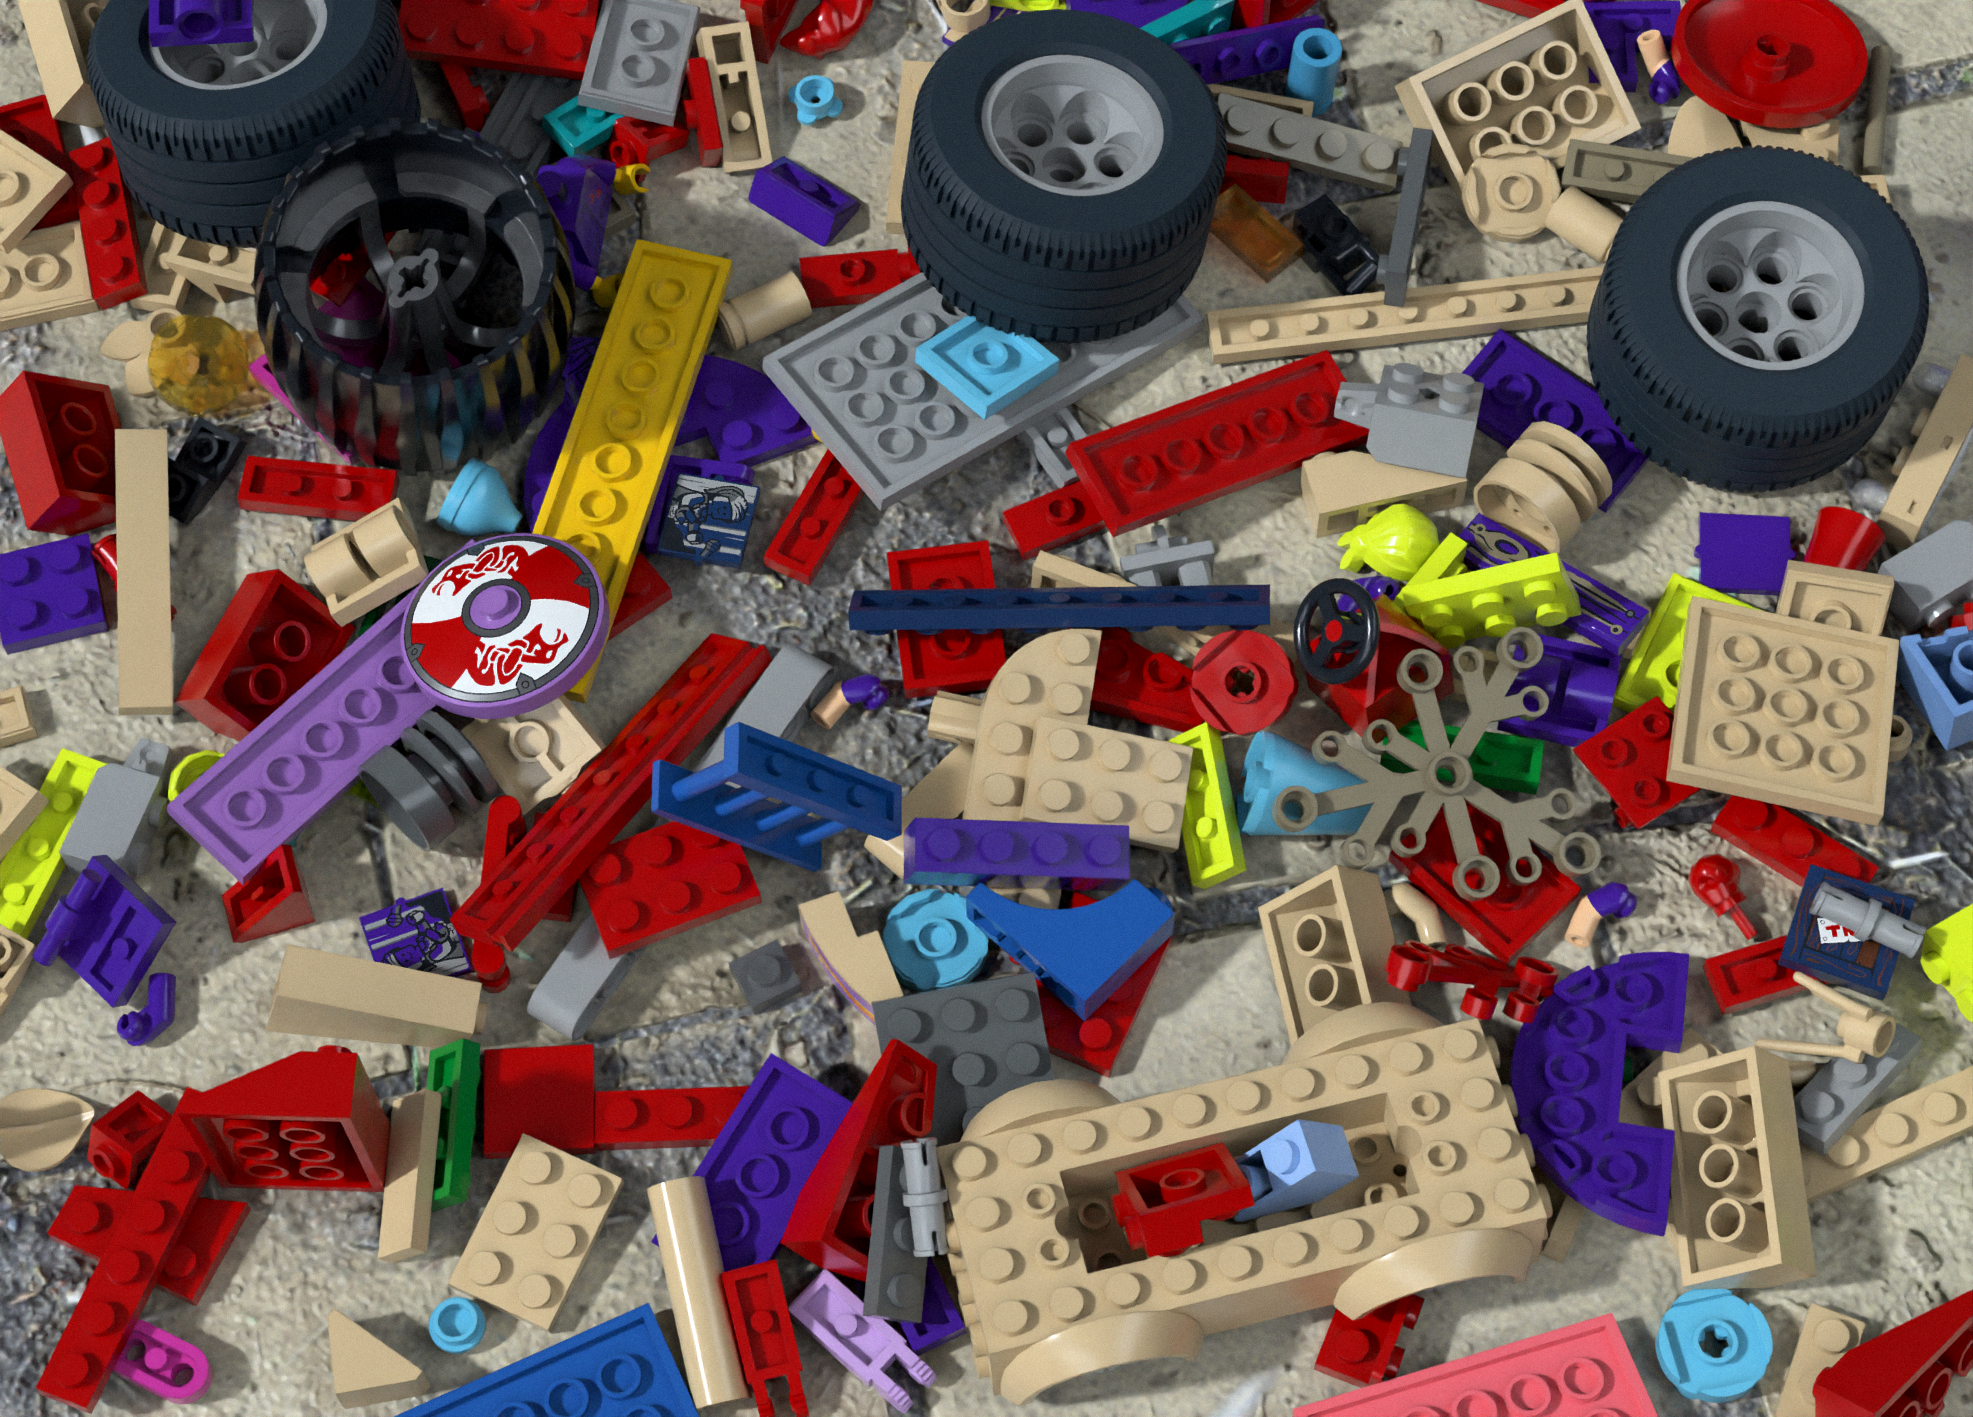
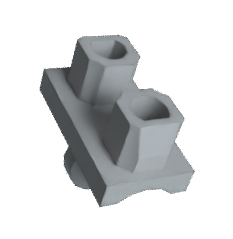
(1169, 561)

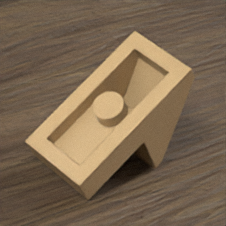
(213, 267)

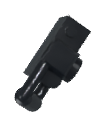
(1335, 246)

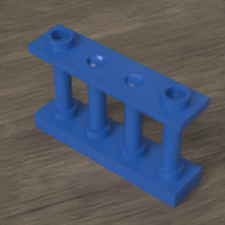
(787, 772)

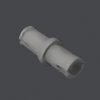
(1867, 920)
(925, 1196)

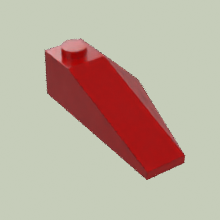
(837, 1201)
(1902, 1369)

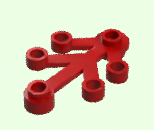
(1530, 978)

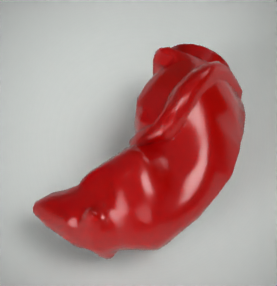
(828, 27)

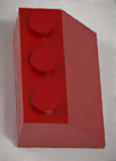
(61, 451)
(260, 654)

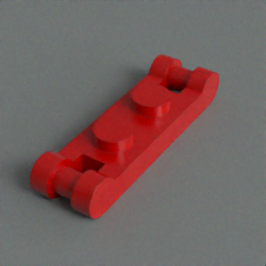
(504, 831)

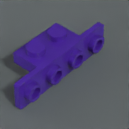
(1245, 50)

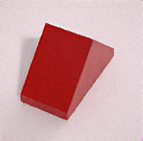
(270, 899)

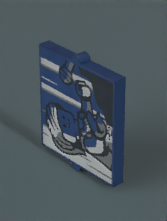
(709, 520)

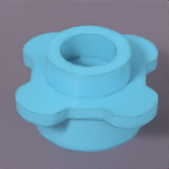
(810, 89)

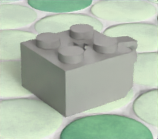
(1415, 417)

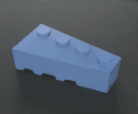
(1940, 682)

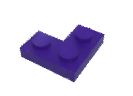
(1621, 24)

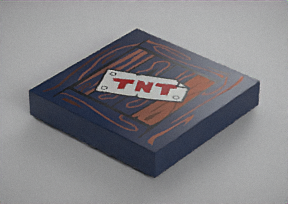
(1830, 950)

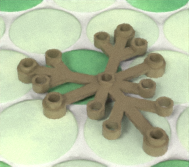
(1385, 789)

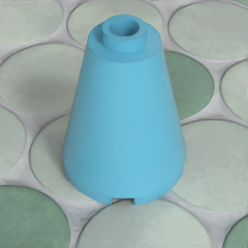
(1277, 764)

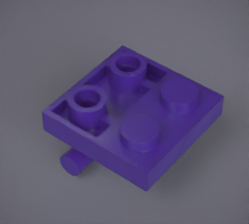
(106, 931)

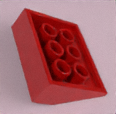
(294, 1125)

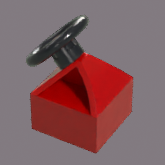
(1358, 656)

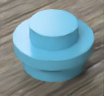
(457, 1325)

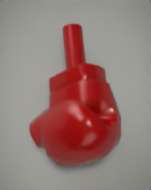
(1716, 883)

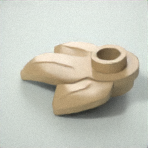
(132, 343)

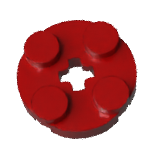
(1213, 680)

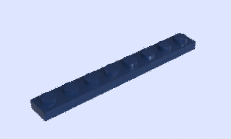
(1065, 607)

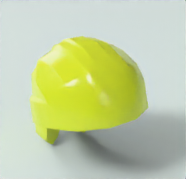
(1391, 543)

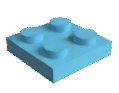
(985, 364)

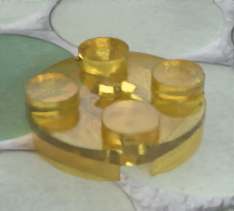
(196, 393)

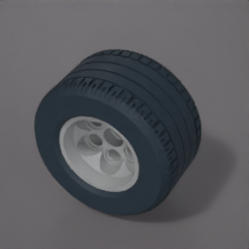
(223, 124)
(1062, 175)
(1727, 401)

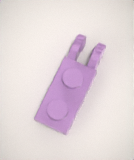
(859, 1342)

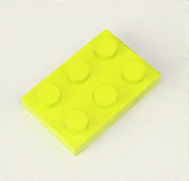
(1493, 600)

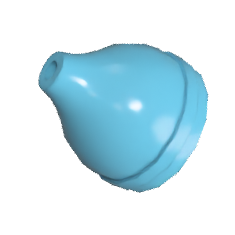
(479, 503)

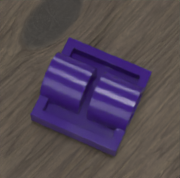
(200, 22)
(1579, 691)

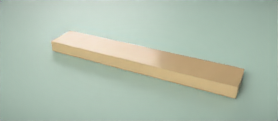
(143, 572)

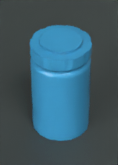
(1314, 68)

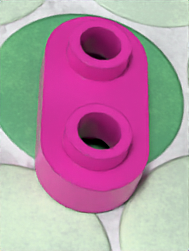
(161, 1363)

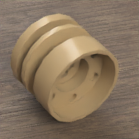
(1544, 486)

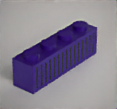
(1016, 854)

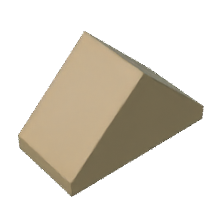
(367, 1368)

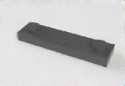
(1396, 267)

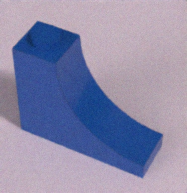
(1079, 950)

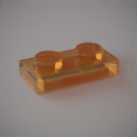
(1254, 234)

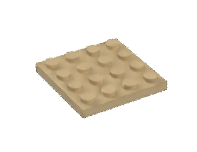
(1784, 711)

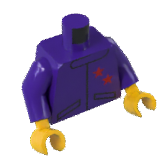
(581, 199)

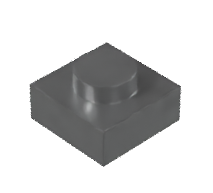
(765, 977)

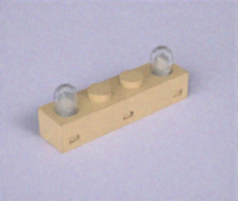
(1927, 465)

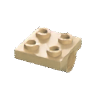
(367, 562)

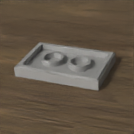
(639, 58)

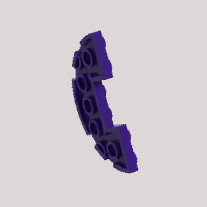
(729, 404)
(1571, 1078)

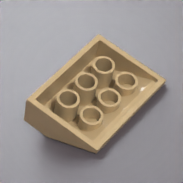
(1521, 90)

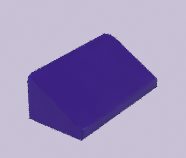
(802, 200)

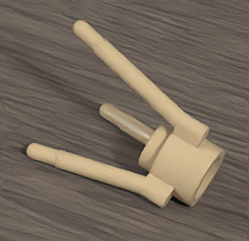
(1859, 1025)

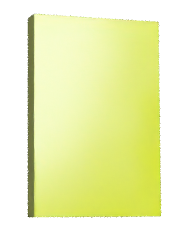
(1658, 656)

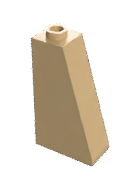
(372, 1001)

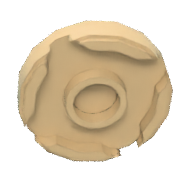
(1510, 192)

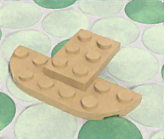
(1047, 765)

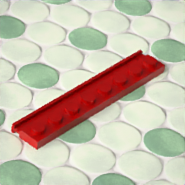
(609, 792)

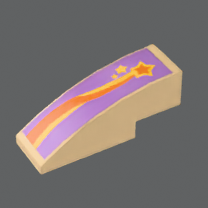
(853, 963)

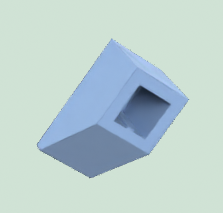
(1296, 1167)

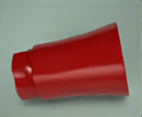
(1844, 539)

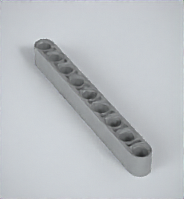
(583, 974)

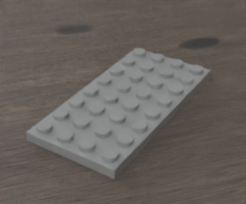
(903, 427)

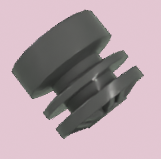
(439, 772)

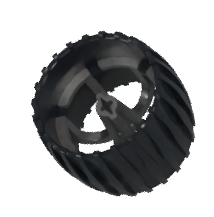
(399, 181)

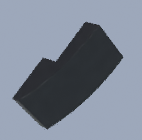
(200, 469)

